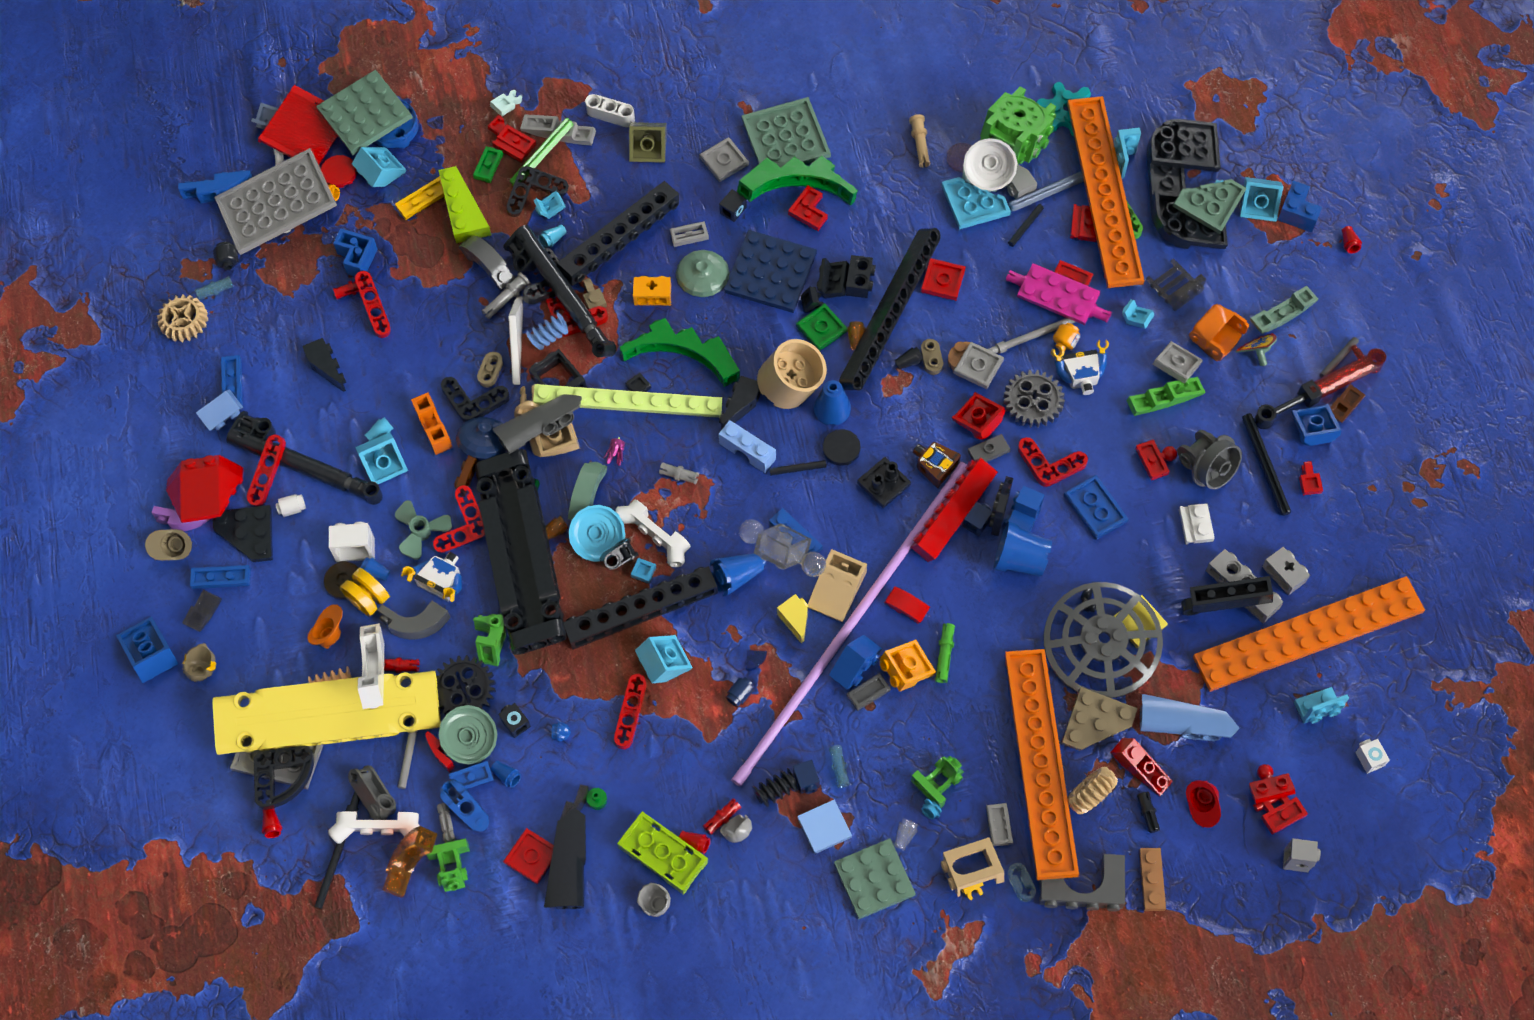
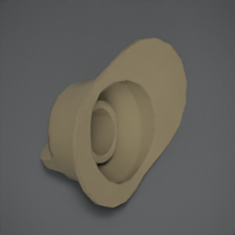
(168, 544)

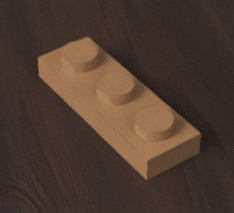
(1152, 879)

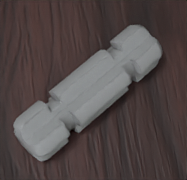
(445, 822)

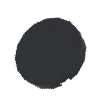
(841, 447)

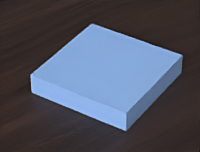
(824, 826)

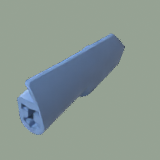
(1182, 718)

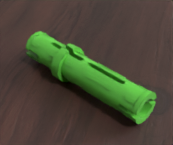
(946, 645)

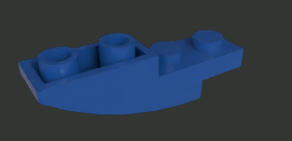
(208, 189)

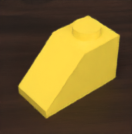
(794, 615)

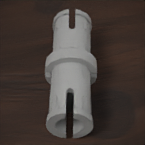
(679, 473)

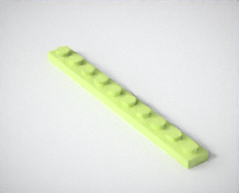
(633, 400)

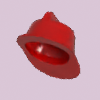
(1203, 803)

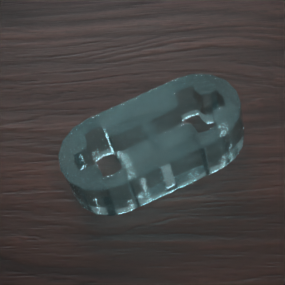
(1025, 879)

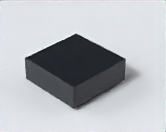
(638, 383)

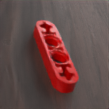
(372, 304)
(263, 469)
(627, 710)

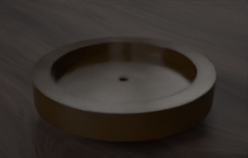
(336, 576)

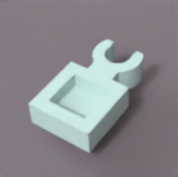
(505, 104)

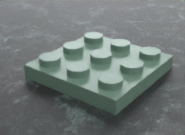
(874, 878)

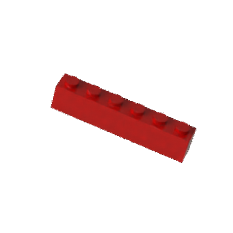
(954, 509)

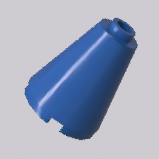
(832, 404)
(735, 571)

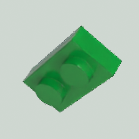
(488, 164)

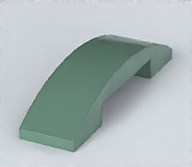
(1285, 311)

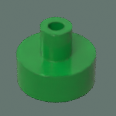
(596, 798)

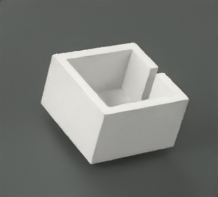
(351, 542)

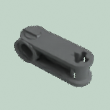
(372, 792)

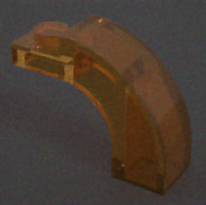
(405, 857)

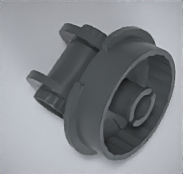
(1211, 459)

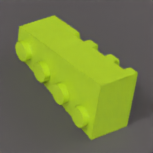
(462, 208)

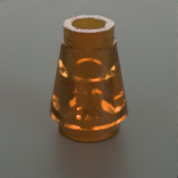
(855, 332)
(556, 527)

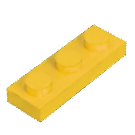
(420, 199)

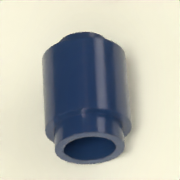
(740, 691)

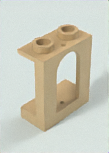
(960, 881)

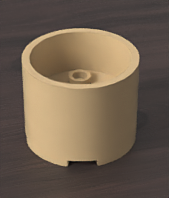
(792, 373)

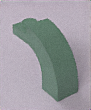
(586, 487)

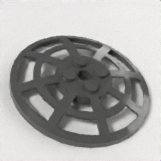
(1094, 647)

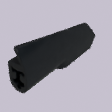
(568, 859)

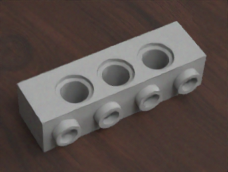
(1218, 570)

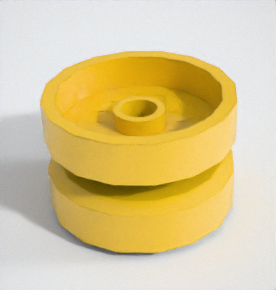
(364, 592)

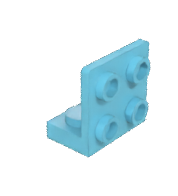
(1126, 144)
(1320, 704)

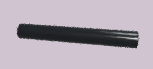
(1025, 225)
(797, 467)

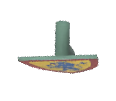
(1261, 345)

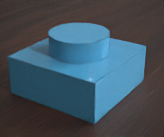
(643, 570)

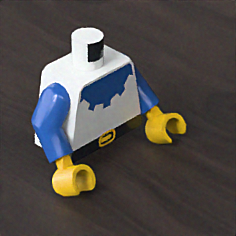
(1081, 368)
(437, 576)

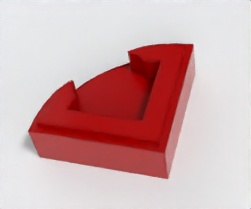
(496, 125)

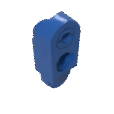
(477, 818)

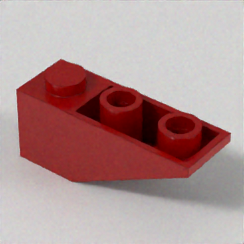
(1141, 765)

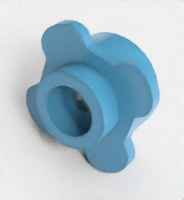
(931, 809)

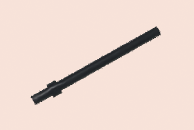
(353, 807)

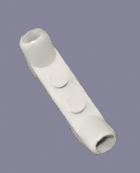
(676, 544)
(347, 823)

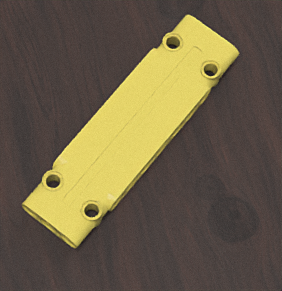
(323, 713)

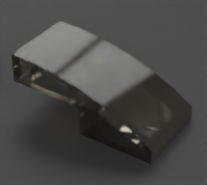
(202, 611)
(579, 801)

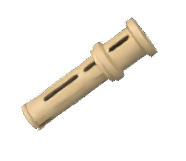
(919, 133)

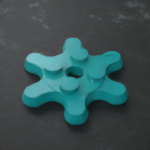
(1061, 99)

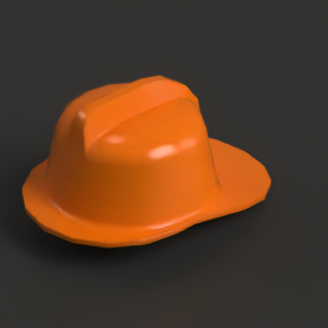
(326, 629)

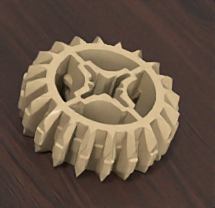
(184, 309)
(1092, 790)

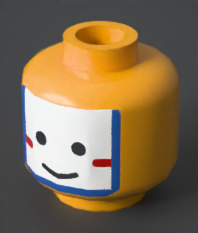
(1066, 336)

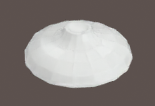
(990, 164)

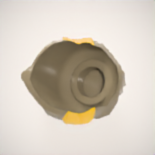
(199, 663)

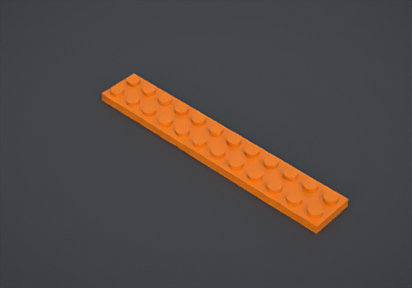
(1105, 192)
(1308, 633)
(1041, 765)

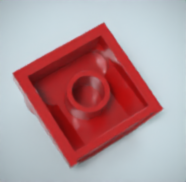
(980, 416)

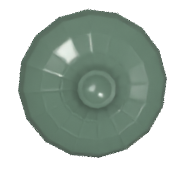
(702, 273)
(467, 734)

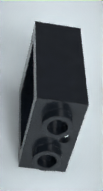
(550, 362)

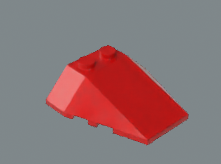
(203, 487)

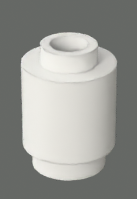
(290, 505)

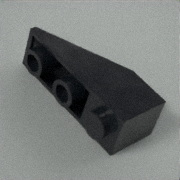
(322, 363)
(742, 401)

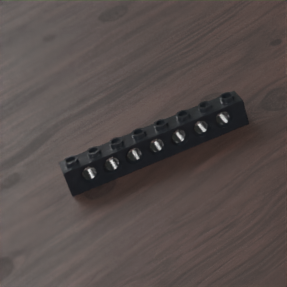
(618, 233)
(634, 616)

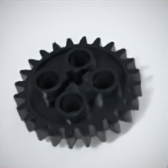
(480, 680)

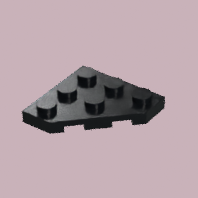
(1000, 505)
(247, 531)

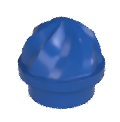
(560, 731)

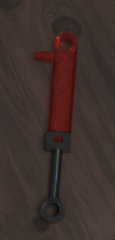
(1313, 391)

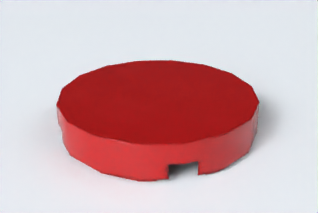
(339, 171)

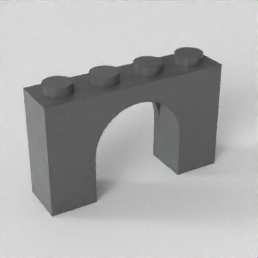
(1109, 895)

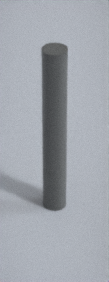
(1339, 357)

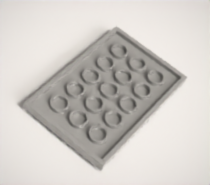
(275, 201)

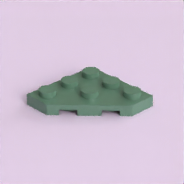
(1211, 203)

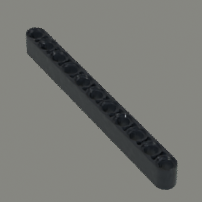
(890, 309)

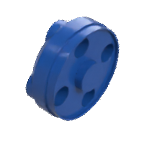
(401, 135)

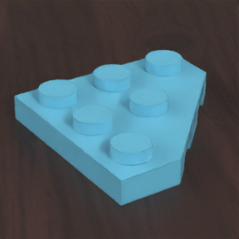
(973, 205)

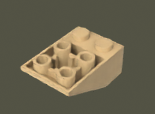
(837, 585)

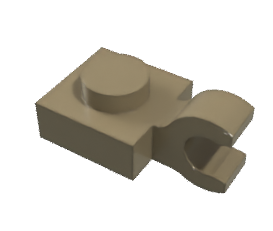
(593, 297)

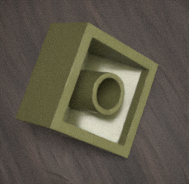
(647, 142)

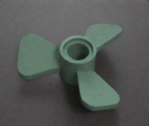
(413, 543)

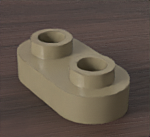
(931, 355)
(490, 371)

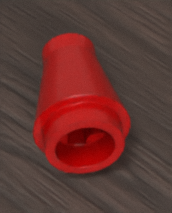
(1350, 240)
(271, 825)
(697, 841)

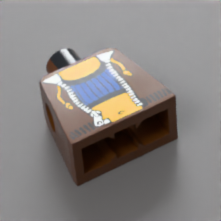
(936, 462)

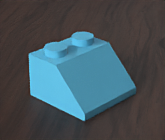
(378, 166)
(1261, 199)
(381, 458)
(663, 658)

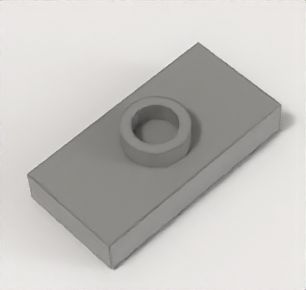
(999, 824)

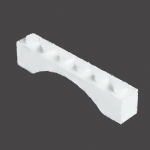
(372, 680)

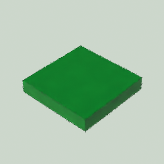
(821, 327)

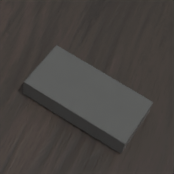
(868, 692)

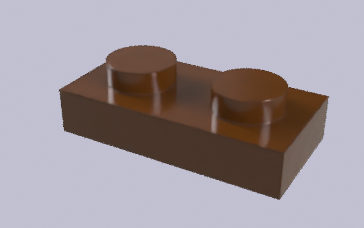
(466, 475)

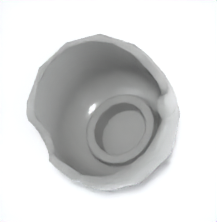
(737, 829)
(654, 899)

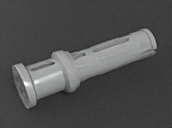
(512, 289)

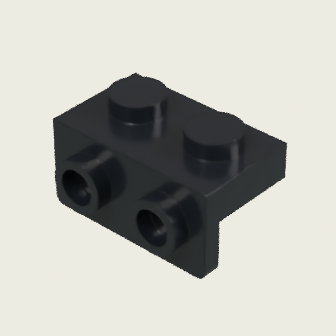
(833, 278)

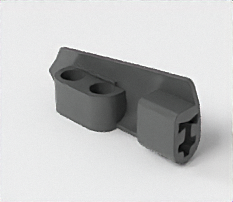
(543, 419)

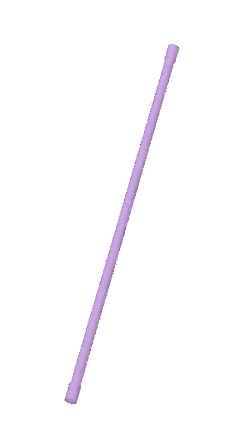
(745, 770)

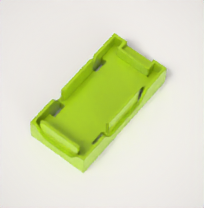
(662, 852)

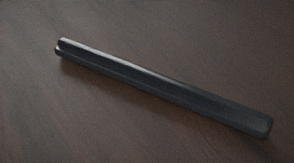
(1266, 464)

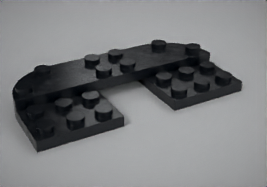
(1170, 150)

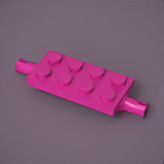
(1059, 294)

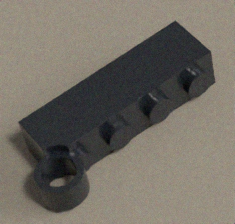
(1228, 595)

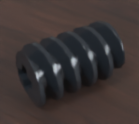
(775, 787)

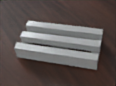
(690, 236)

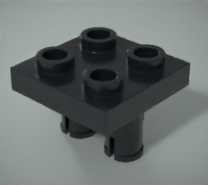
(884, 482)

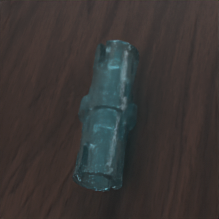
(214, 288)
(839, 766)

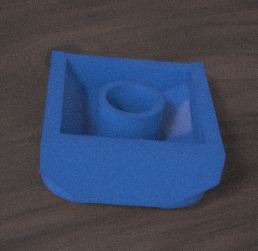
(1316, 425)

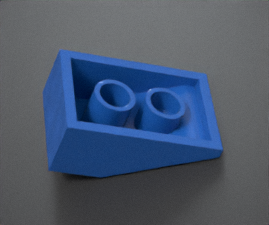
(147, 649)

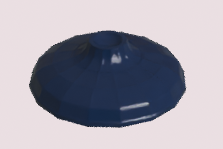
(478, 439)

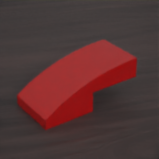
(908, 604)
(437, 750)

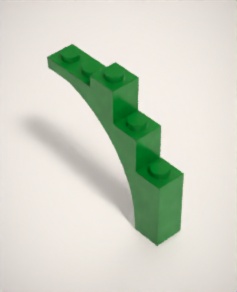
(795, 173)
(663, 339)

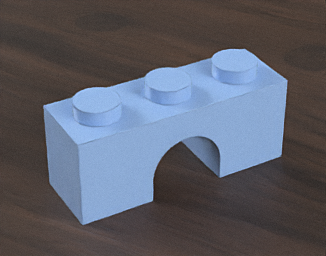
(758, 452)

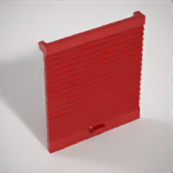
(299, 126)

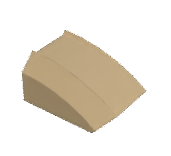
(555, 444)

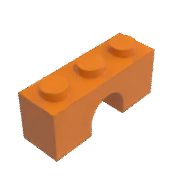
(431, 423)

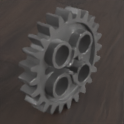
(1035, 384)

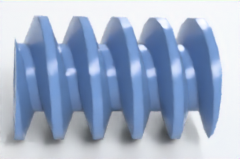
(549, 332)

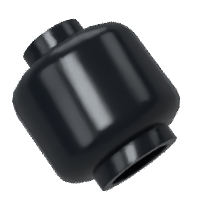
(225, 255)

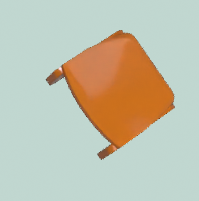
(1218, 331)

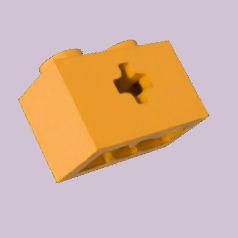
(652, 290)

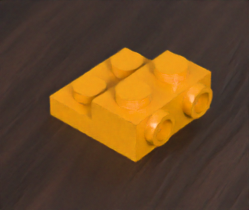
(906, 665)

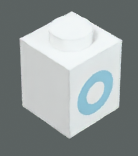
(1372, 755)

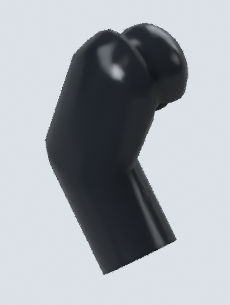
(1085, 596)

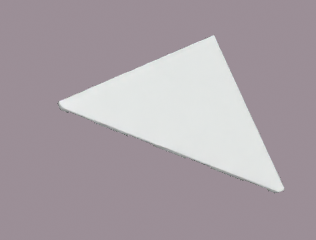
(515, 331)

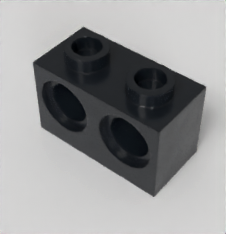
(858, 276)

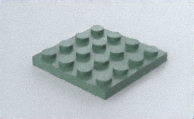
(364, 112)
(786, 133)

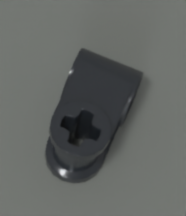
(622, 553)

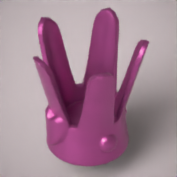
(616, 446)

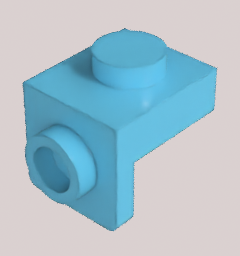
(550, 205)
(1136, 315)

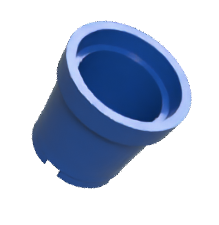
(1022, 551)

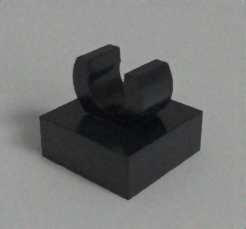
(810, 299)

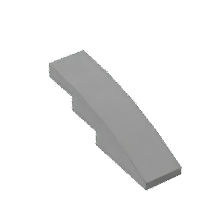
(545, 125)

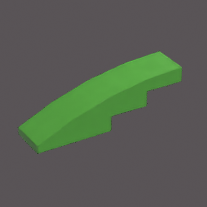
(1164, 397)

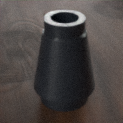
(909, 358)

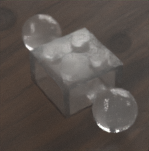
(782, 547)

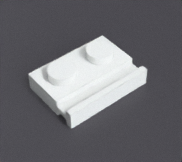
(1196, 523)

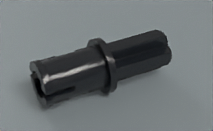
(1148, 811)

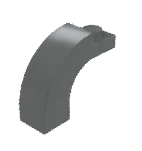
(482, 253)
(415, 627)

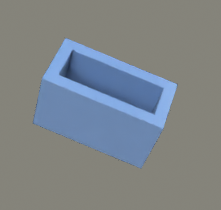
(219, 410)

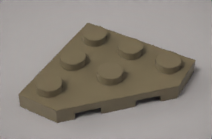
(1096, 719)

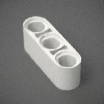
(600, 107)

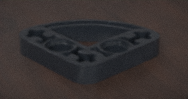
(268, 769)

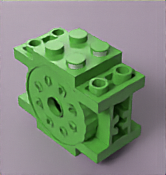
(1020, 124)

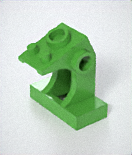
(494, 641)
(949, 768)
(448, 854)

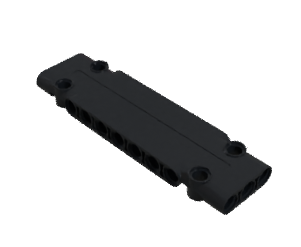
(519, 552)

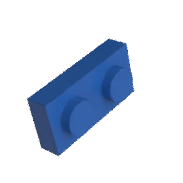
(473, 775)

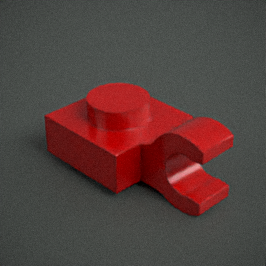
(1310, 481)

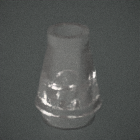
(905, 833)

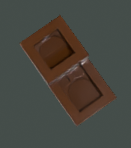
(1347, 403)

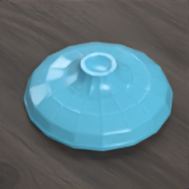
(595, 531)

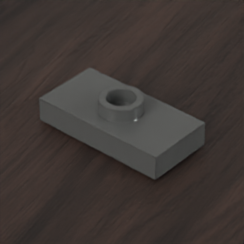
(990, 449)

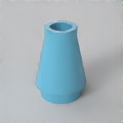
(551, 236)
(378, 429)

